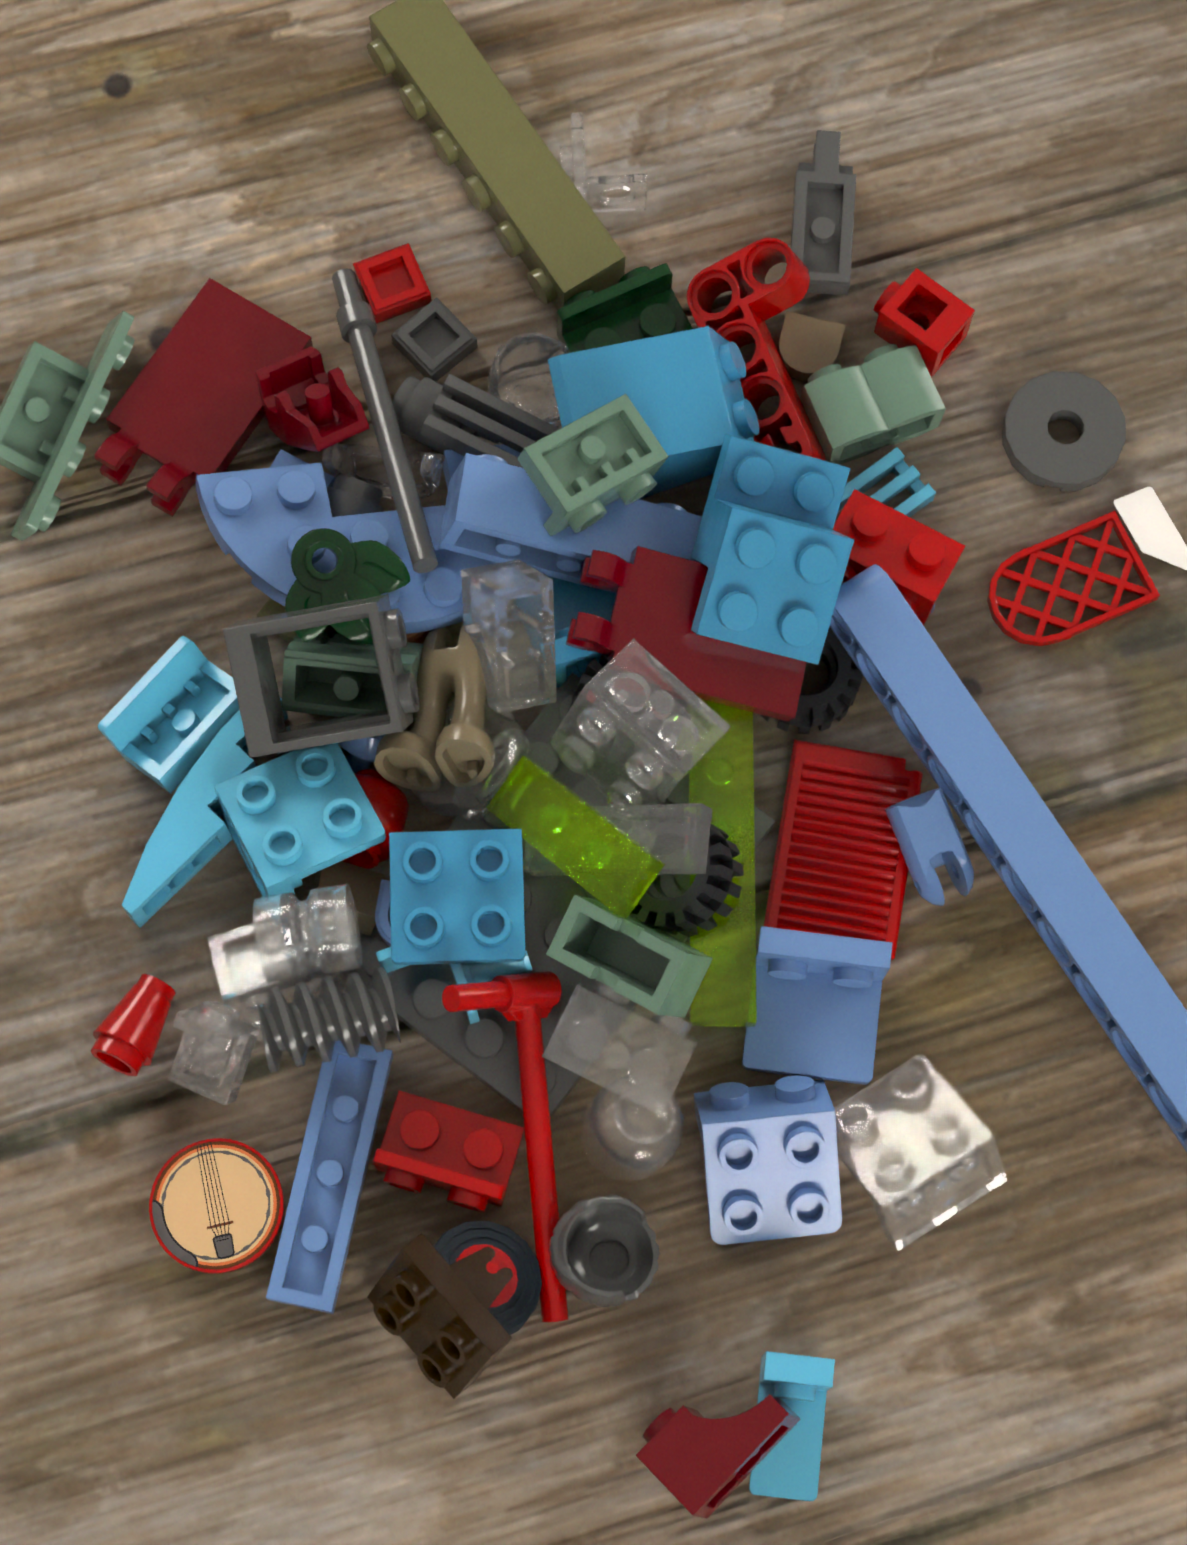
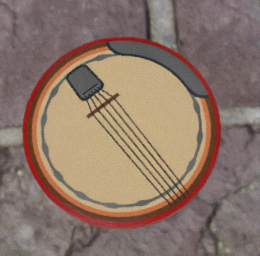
(216, 1206)

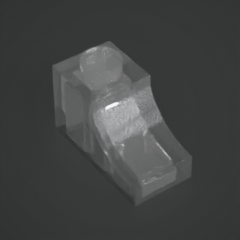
(513, 629)

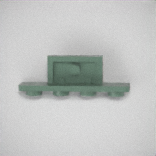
(47, 415)

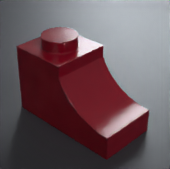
(707, 1457)

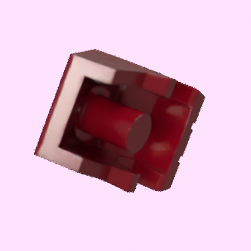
(307, 404)

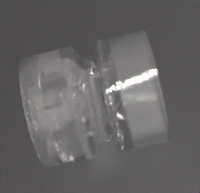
(307, 932)

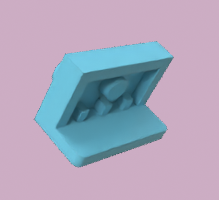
(171, 714)

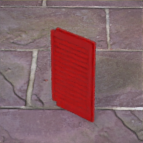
(835, 846)

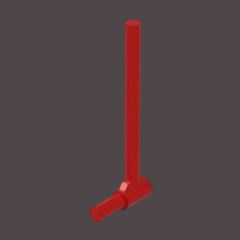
(527, 1000)

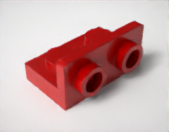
(449, 1151)

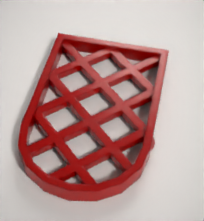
(1072, 628)

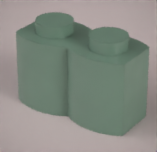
(872, 403)

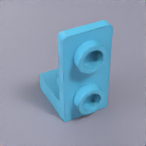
(794, 1463)

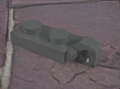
(824, 216)

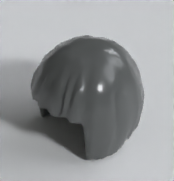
(604, 1250)

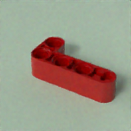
(745, 324)

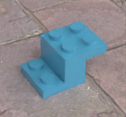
(771, 550)

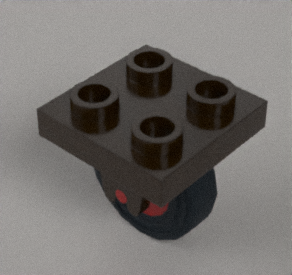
(459, 1299)

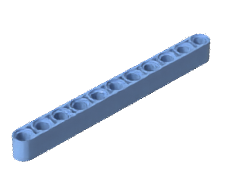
(1018, 836)

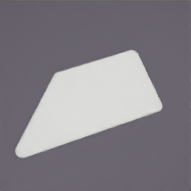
(1152, 527)

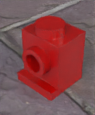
(930, 305)

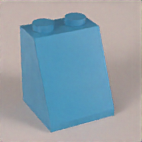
(679, 384)

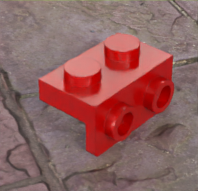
(907, 550)

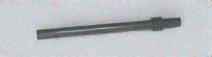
(358, 328)

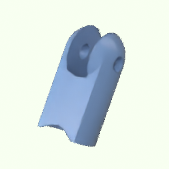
(930, 840)

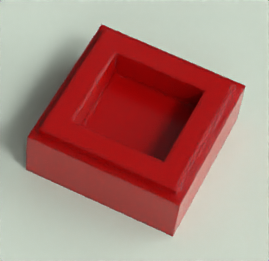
(392, 283)

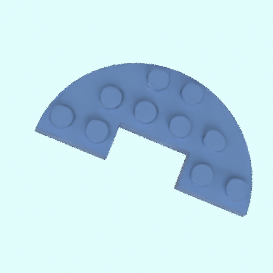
(267, 510)

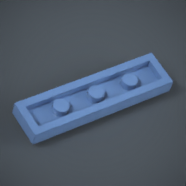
(329, 1179)

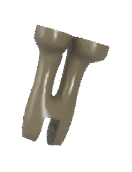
(429, 749)

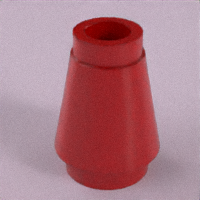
(134, 1026)

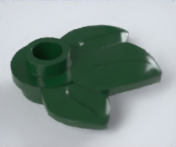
(360, 572)

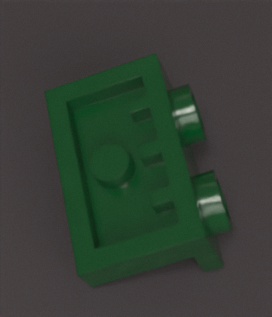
(631, 310)

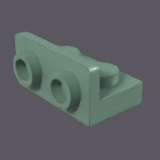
(594, 464)

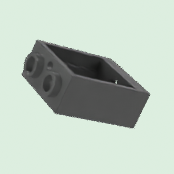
(259, 692)

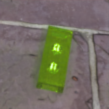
(575, 837)

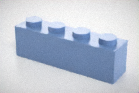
(501, 515)

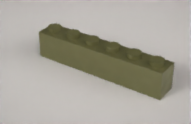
(495, 150)

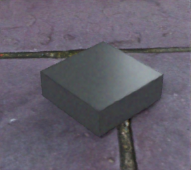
(434, 340)

